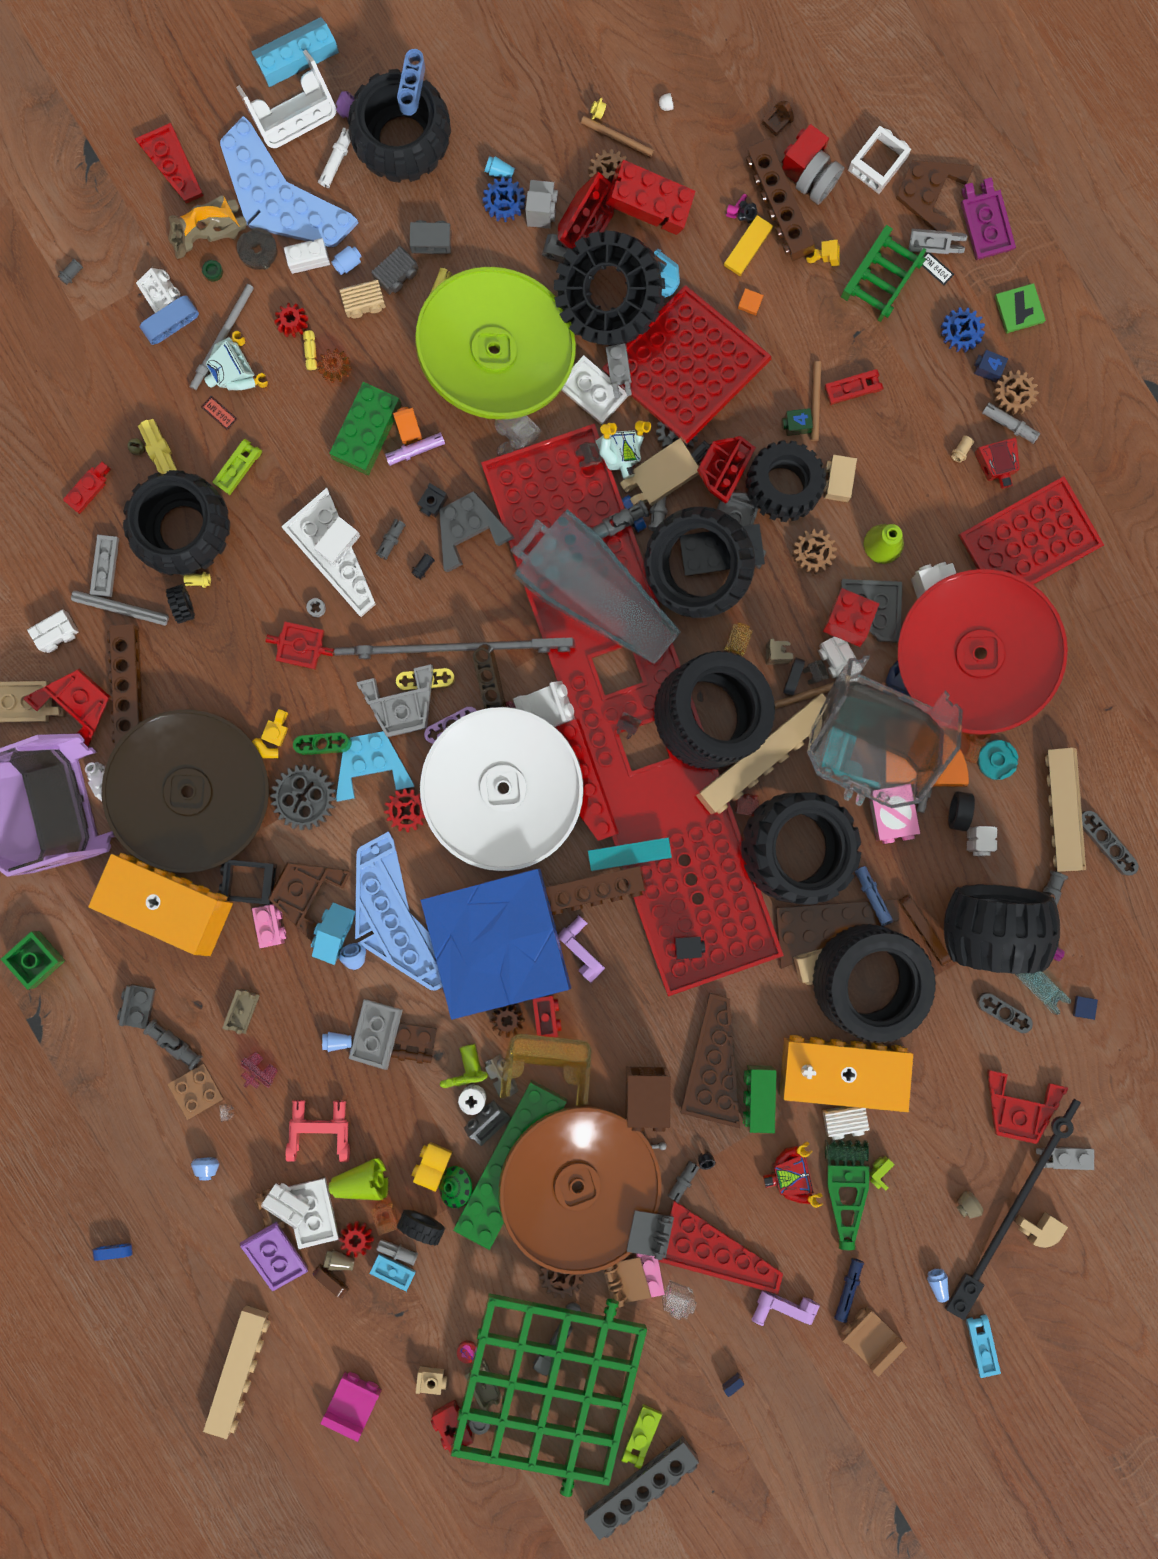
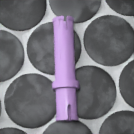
(413, 449)

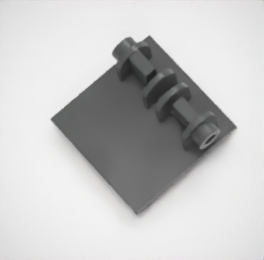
(650, 1234)

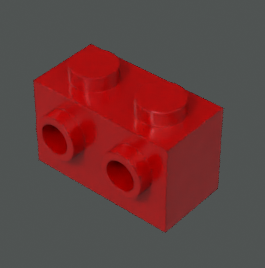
(545, 1016)

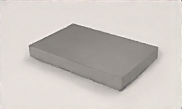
(375, 1034)

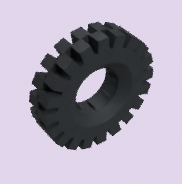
(642, 295)

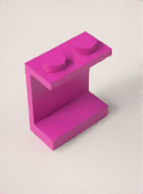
(351, 1406)

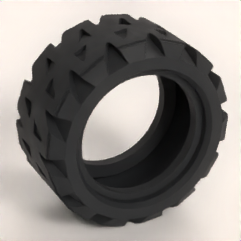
(840, 848)

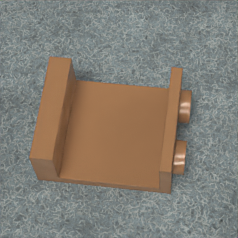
(872, 1340)

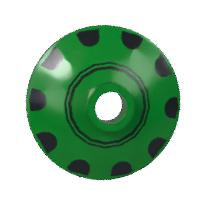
(455, 1187)

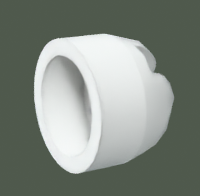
(666, 102)

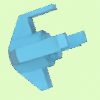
(670, 273)

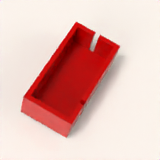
(650, 197)

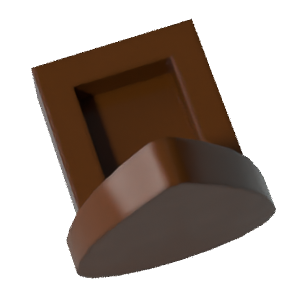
(778, 117)

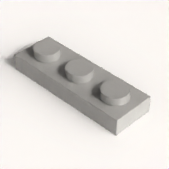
(104, 566)

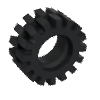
(180, 603)

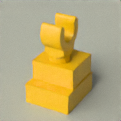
(829, 253)

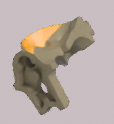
(214, 215)

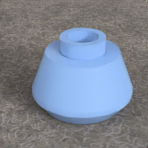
(352, 956)
(205, 1167)

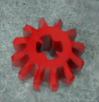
(289, 313)
(350, 1244)

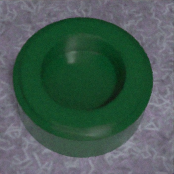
(212, 270)

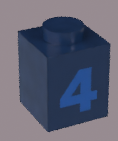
(990, 365)

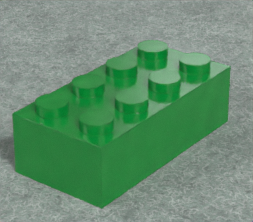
(365, 428)

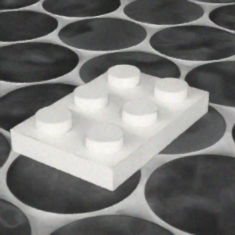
(593, 390)
(319, 1222)

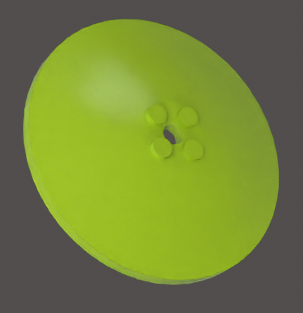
(502, 311)

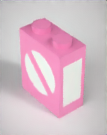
(894, 822)

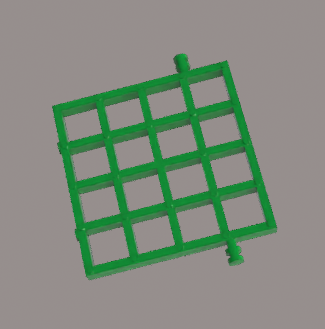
(550, 1390)

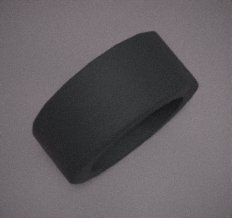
(961, 811)

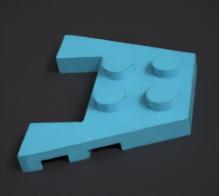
(367, 756)

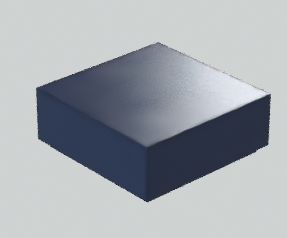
(1085, 1007)
(733, 1384)

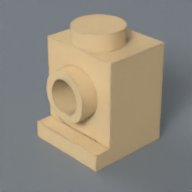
(426, 1374)

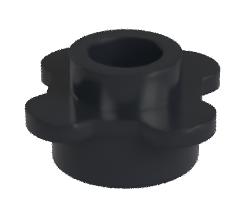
(752, 212)

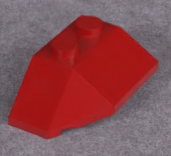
(586, 212)
(725, 465)

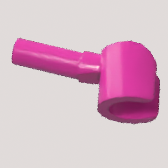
(732, 211)

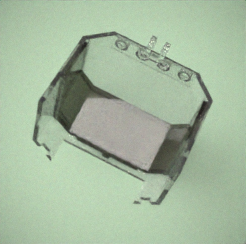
(882, 739)

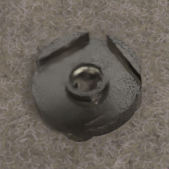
(252, 239)

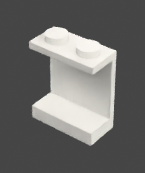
(548, 703)

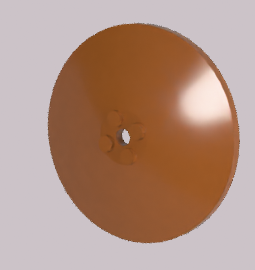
(583, 1227)

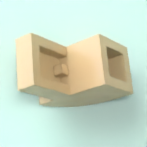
(1045, 1233)

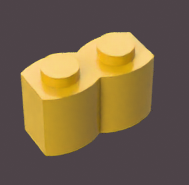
(432, 1166)

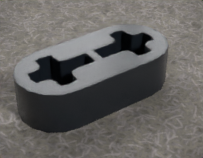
(794, 676)

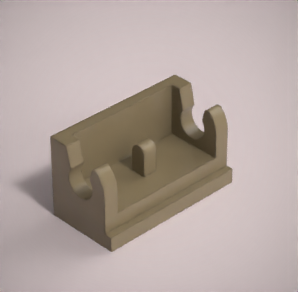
(775, 653)
(241, 1011)
(485, 1393)

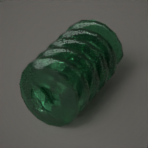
(846, 1152)

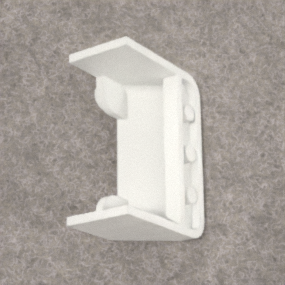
(296, 114)

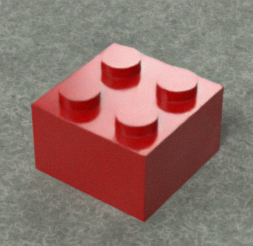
(800, 154)
(851, 617)

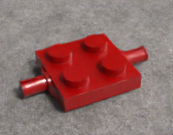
(299, 645)

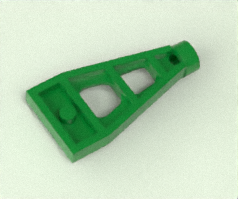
(847, 1176)

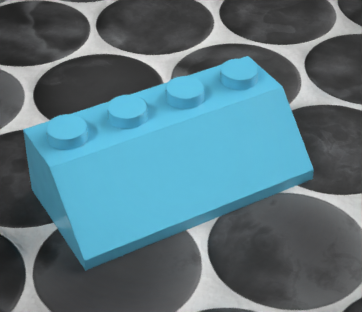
(285, 55)

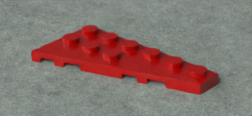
(595, 806)
(707, 1250)

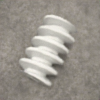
(478, 1094)

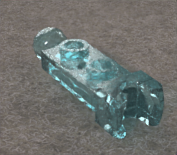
(1044, 990)

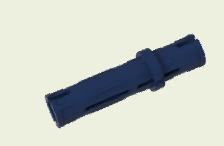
(851, 1283)

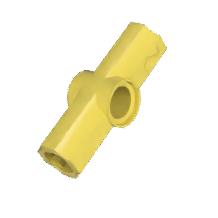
(156, 446)

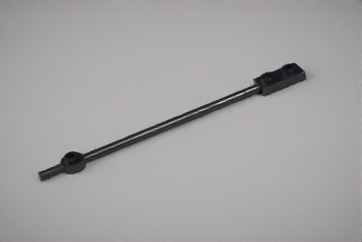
(970, 1286)

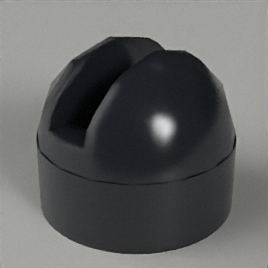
(706, 1161)

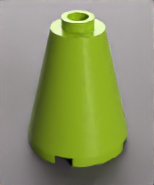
(884, 543)
(361, 1182)

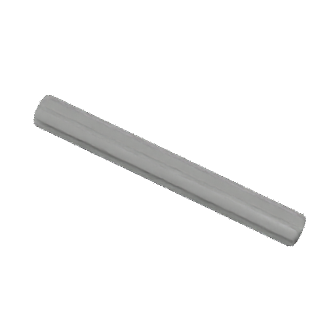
(119, 607)

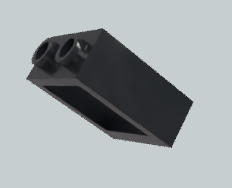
(268, 882)

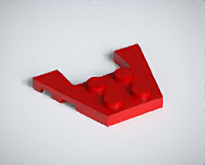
(78, 696)
(1020, 1117)

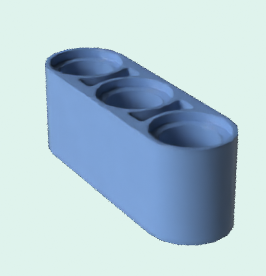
(411, 91)
(169, 320)

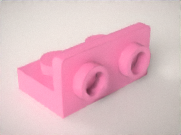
(269, 926)

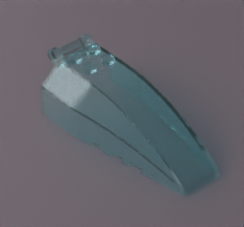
(588, 583)

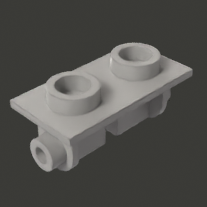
(494, 1069)

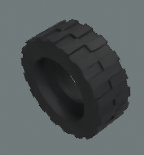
(420, 1227)

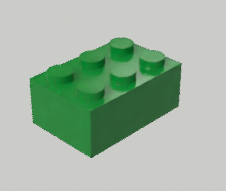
(759, 1099)

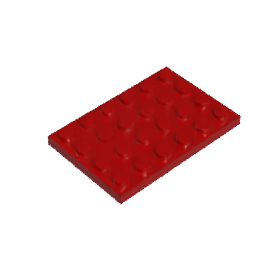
(1034, 535)

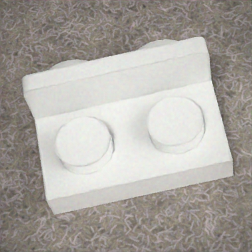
(157, 289)

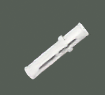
(335, 159)

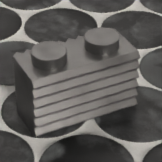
(395, 270)

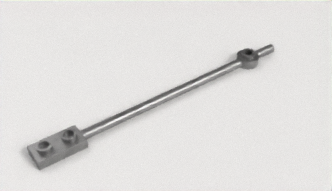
(542, 645)

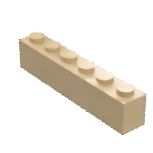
(1067, 809)
(236, 1372)

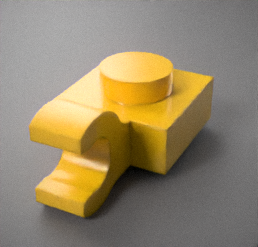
(275, 731)

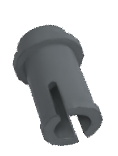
(70, 272)

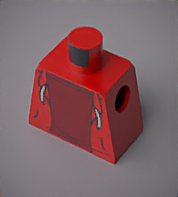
(999, 461)

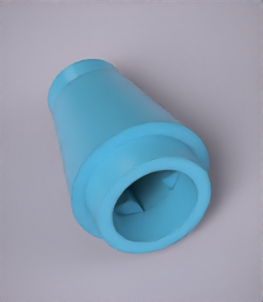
(499, 168)

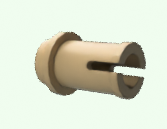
(962, 449)

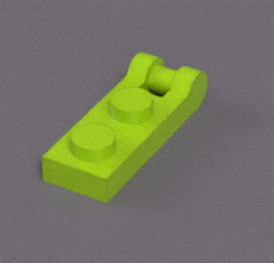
(236, 467)
(641, 1435)

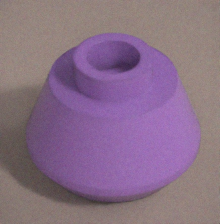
(343, 103)

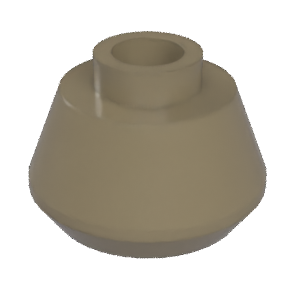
(969, 1205)

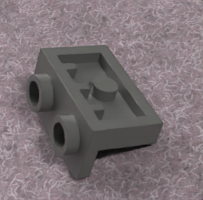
(136, 1006)

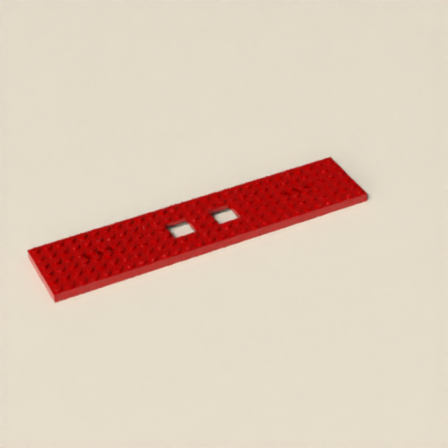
(662, 796)

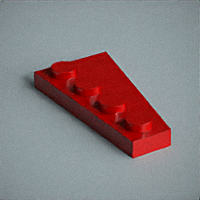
(169, 157)

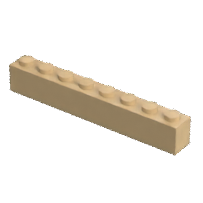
(775, 749)

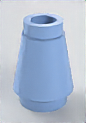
(335, 1041)
(939, 1284)

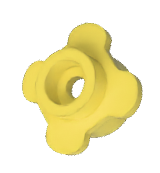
(598, 109)

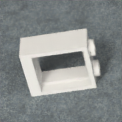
(869, 175)

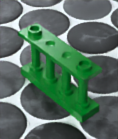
(874, 256)

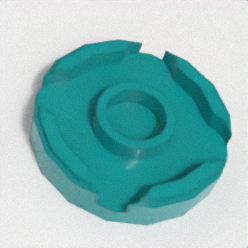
(998, 760)

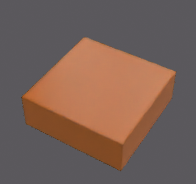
(750, 302)

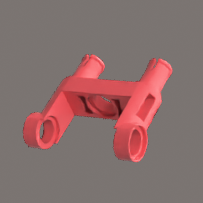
(337, 1125)

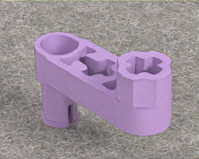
(592, 967)
(804, 1312)

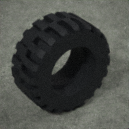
(793, 458)

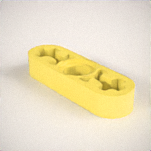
(410, 686)

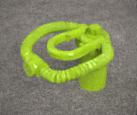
(472, 1069)

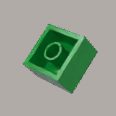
(33, 960)

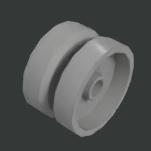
(819, 177)

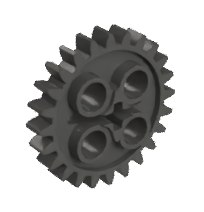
(318, 808)

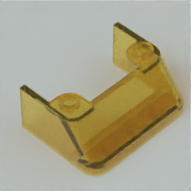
(549, 1051)

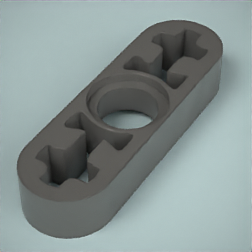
(994, 1000)

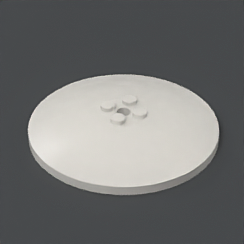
(464, 798)

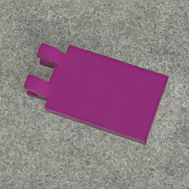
(986, 220)

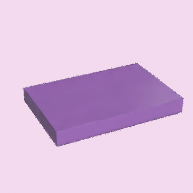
(274, 1256)

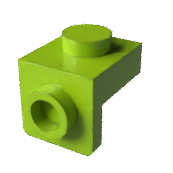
(880, 1168)

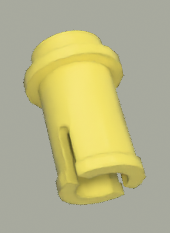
(198, 580)

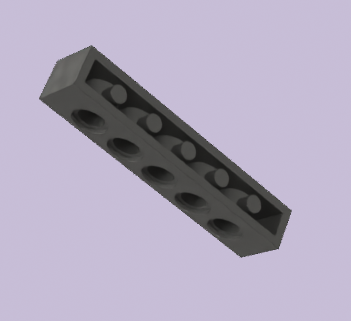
(605, 1527)

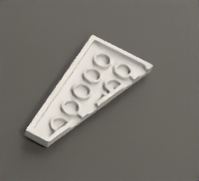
(347, 575)

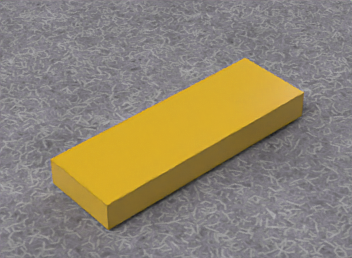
(748, 245)

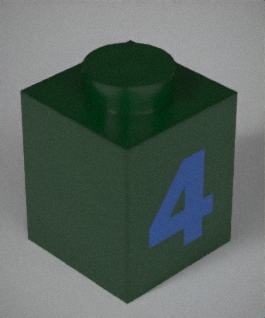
(797, 422)

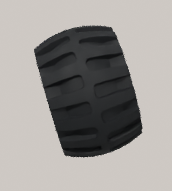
(658, 568)
(1001, 928)

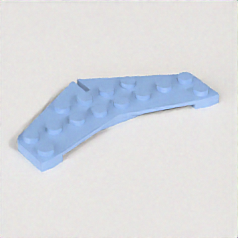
(281, 205)
(385, 911)

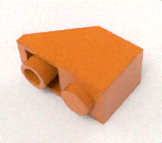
(407, 425)

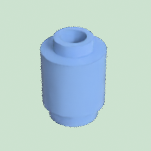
(346, 260)

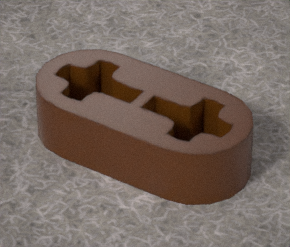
(330, 1281)

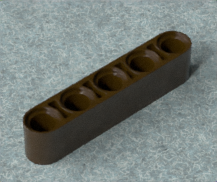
(488, 684)

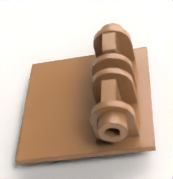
(195, 1091)
(627, 1281)

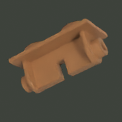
(268, 1218)

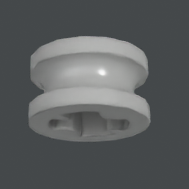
(322, 606)

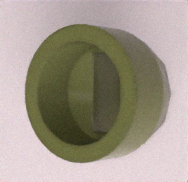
(135, 450)

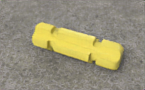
(310, 350)

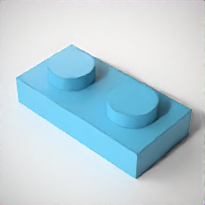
(392, 1272)

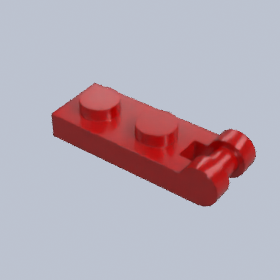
(853, 387)

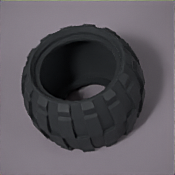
(375, 106)
(158, 497)

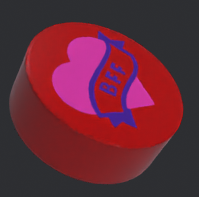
(466, 1351)

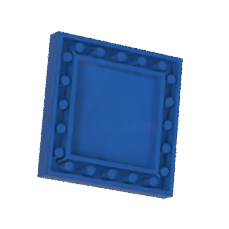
(496, 944)

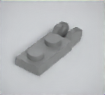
(936, 241)
(619, 368)
(1070, 1158)

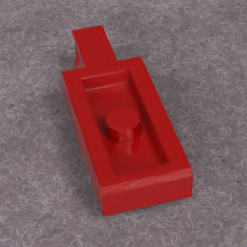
(87, 487)

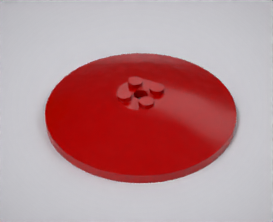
(1007, 620)

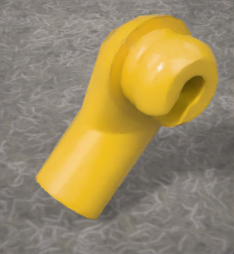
(263, 750)

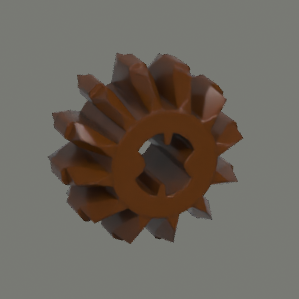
(510, 1027)

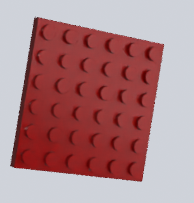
(690, 364)

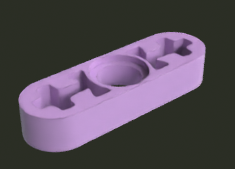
(435, 727)

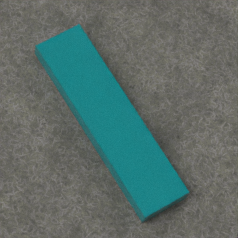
(629, 854)

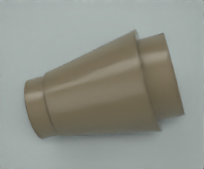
(338, 1261)

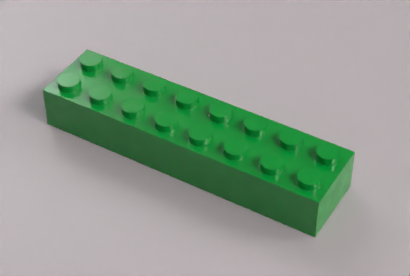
(482, 1215)

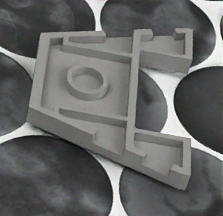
(402, 711)

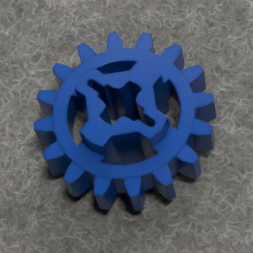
(504, 190)
(970, 335)

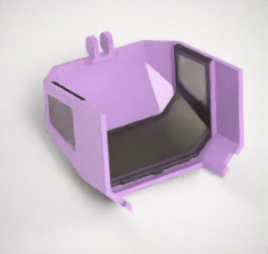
(46, 805)

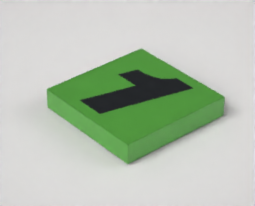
(1020, 308)

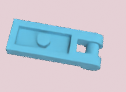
(983, 1347)

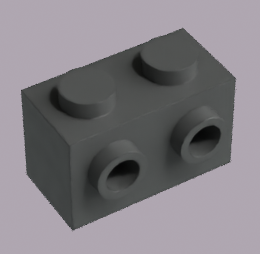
(430, 237)

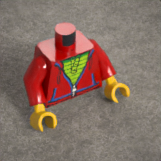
(793, 1176)

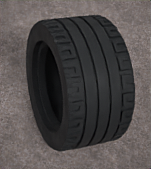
(746, 689)
(912, 997)

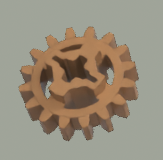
(605, 163)
(1009, 398)
(811, 543)

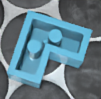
(332, 933)

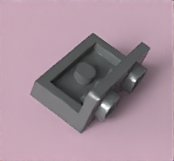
(486, 1123)

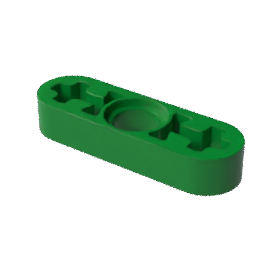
(314, 739)

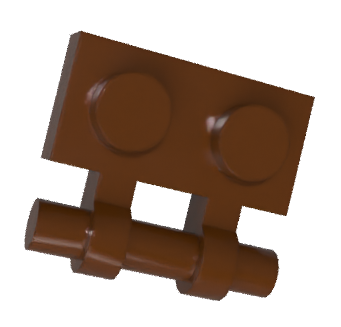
(414, 1036)

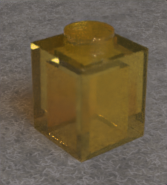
(738, 639)

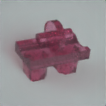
(265, 1077)

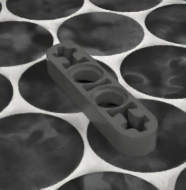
(1110, 840)

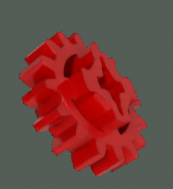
(417, 819)

